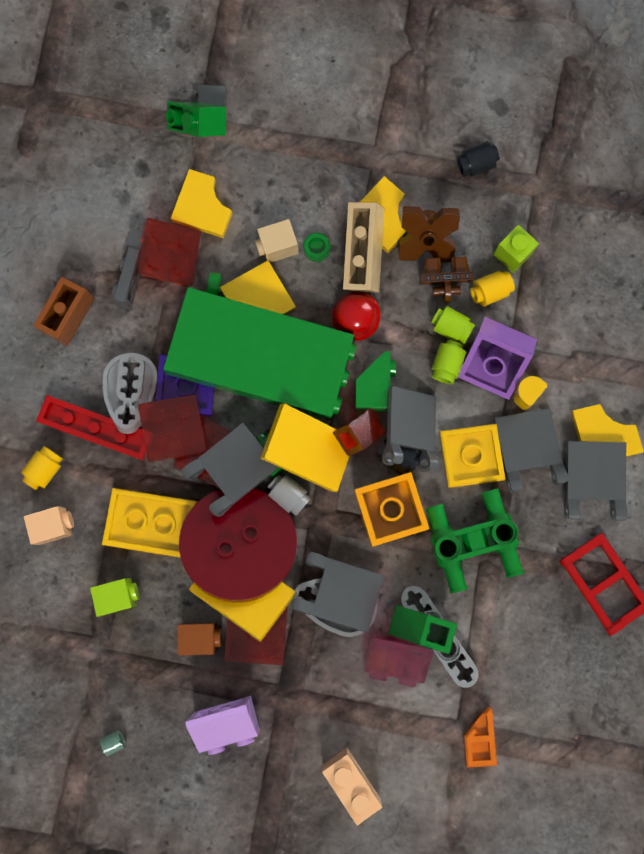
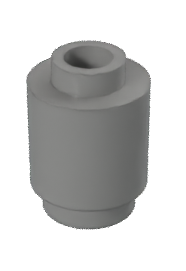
(288, 494)

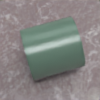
(112, 743)

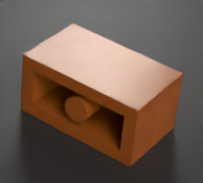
(64, 311)

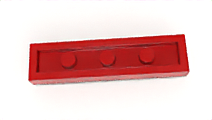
(90, 427)

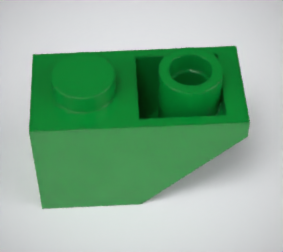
(196, 118)
(373, 385)
(422, 629)

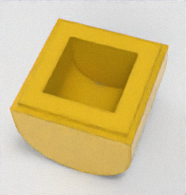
(528, 391)

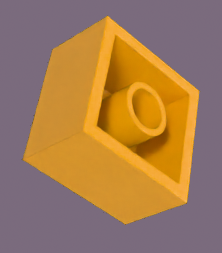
(391, 509)

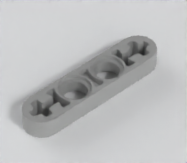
(466, 662)

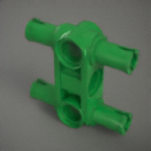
(475, 540)

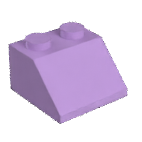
(223, 725)

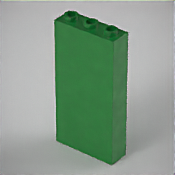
(260, 354)

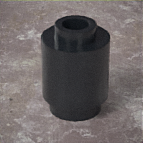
(478, 159)
(409, 459)

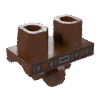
(459, 274)

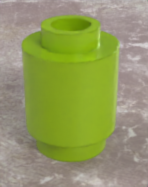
(452, 325)
(448, 362)

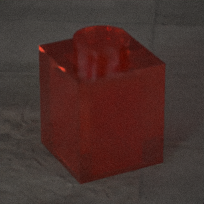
(359, 432)

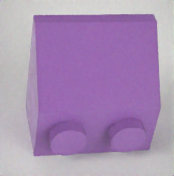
(497, 358)

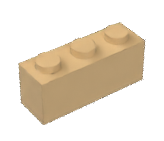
(363, 247)

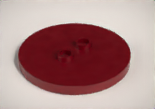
(241, 551)

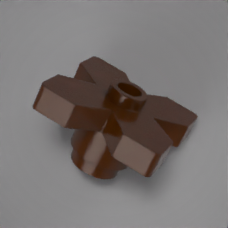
(428, 232)

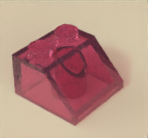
(397, 659)

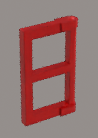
(589, 594)

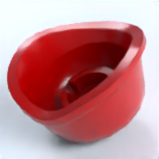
(357, 315)

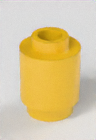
(492, 288)
(41, 468)

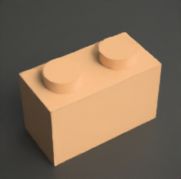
(351, 786)

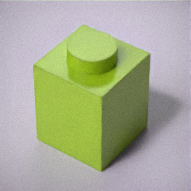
(515, 249)
(114, 596)

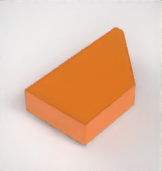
(480, 741)

